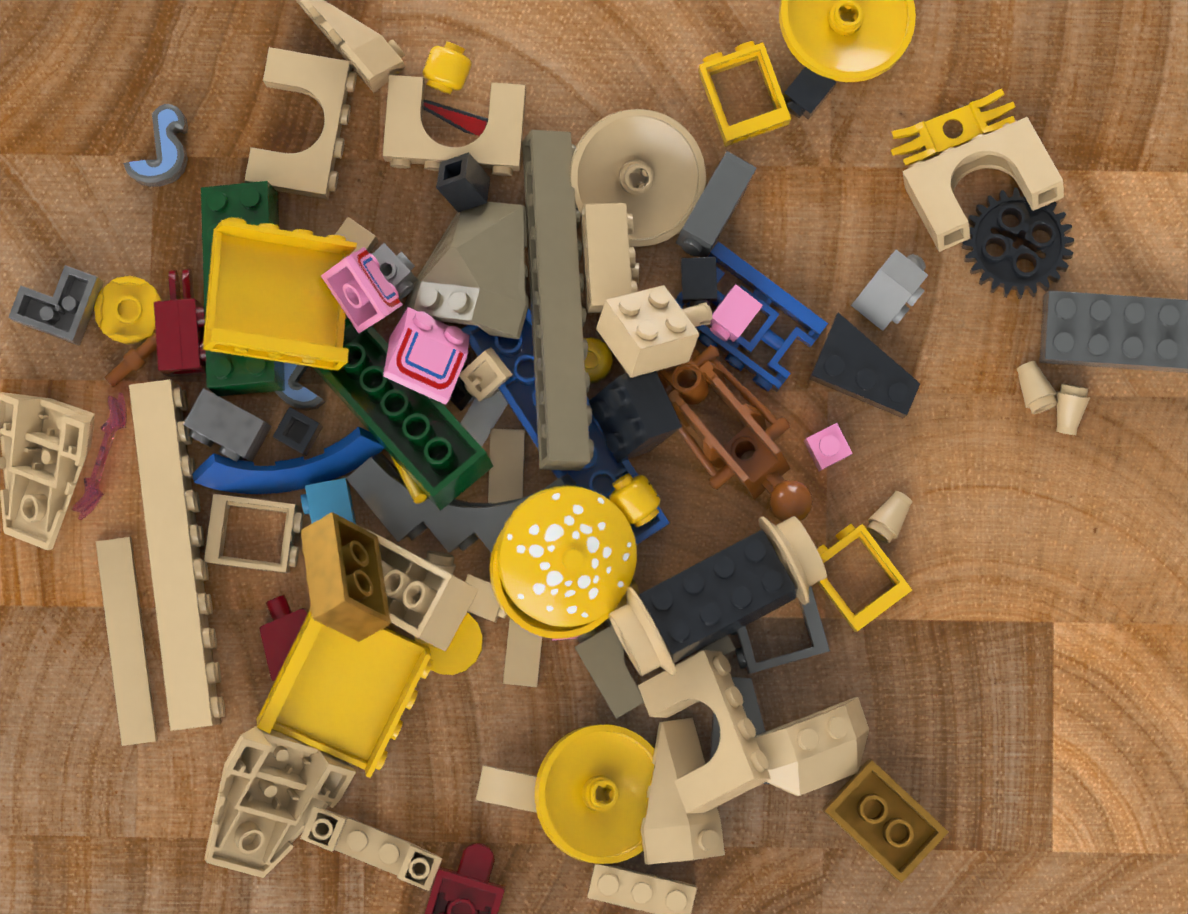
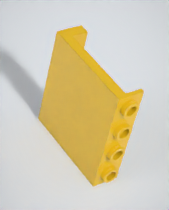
(271, 295)
(345, 692)

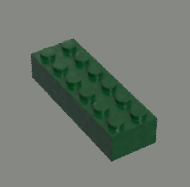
(256, 205)
(406, 423)

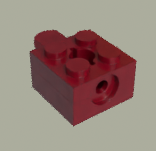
(180, 329)
(468, 887)

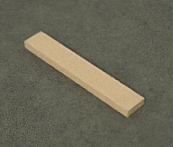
(126, 641)

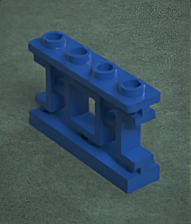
(766, 293)

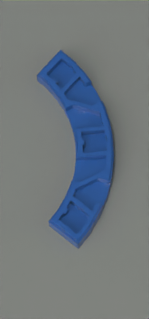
(290, 474)

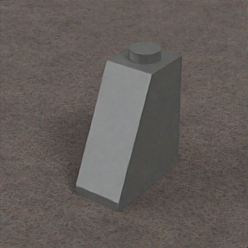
(716, 205)

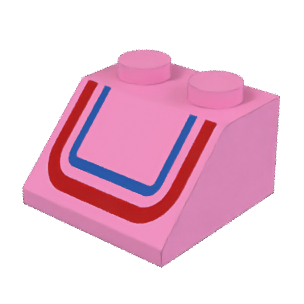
(362, 289)
(426, 355)

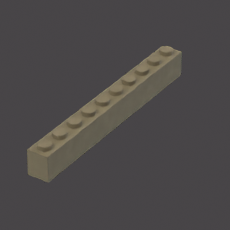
(556, 302)

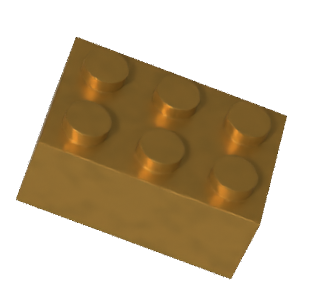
(345, 577)
(885, 820)

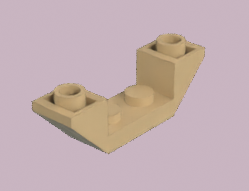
(372, 847)

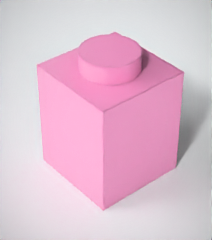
(734, 314)
(827, 447)

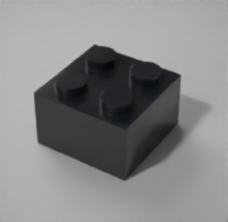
(634, 415)

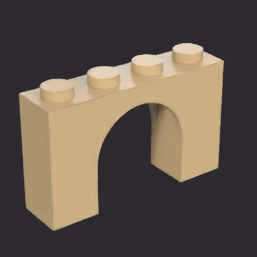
(328, 82)
(408, 142)
(1009, 149)
(738, 760)

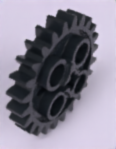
(1003, 269)

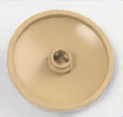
(640, 162)

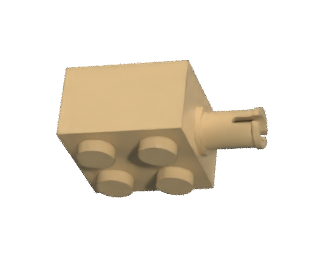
(651, 329)

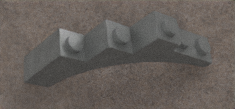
(453, 526)

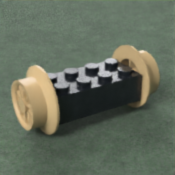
(718, 595)

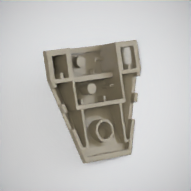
(478, 271)

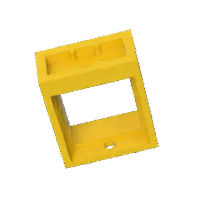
(755, 126)
(881, 603)

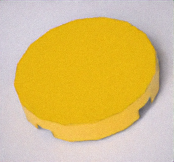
(126, 309)
(462, 650)

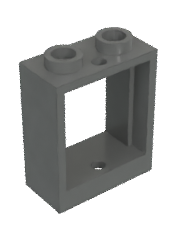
(816, 635)

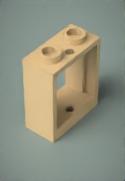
(218, 527)

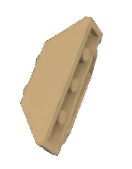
(816, 748)

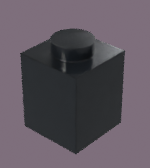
(807, 93)
(463, 182)
(698, 280)
(297, 431)

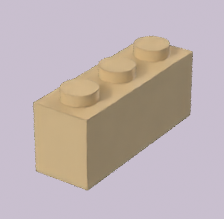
(607, 253)
(640, 890)

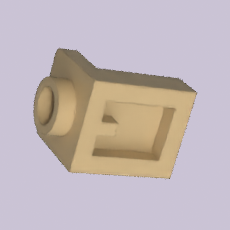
(485, 375)

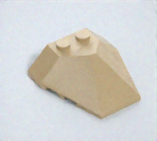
(41, 463)
(268, 798)

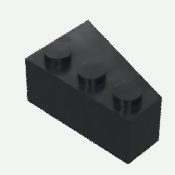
(862, 370)

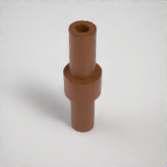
(132, 361)

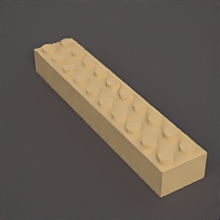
(175, 555)

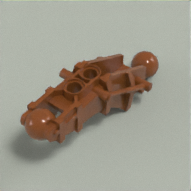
(766, 465)

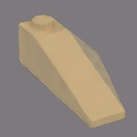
(357, 43)
(668, 830)

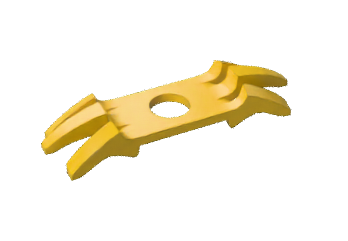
(932, 132)

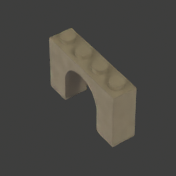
(605, 661)

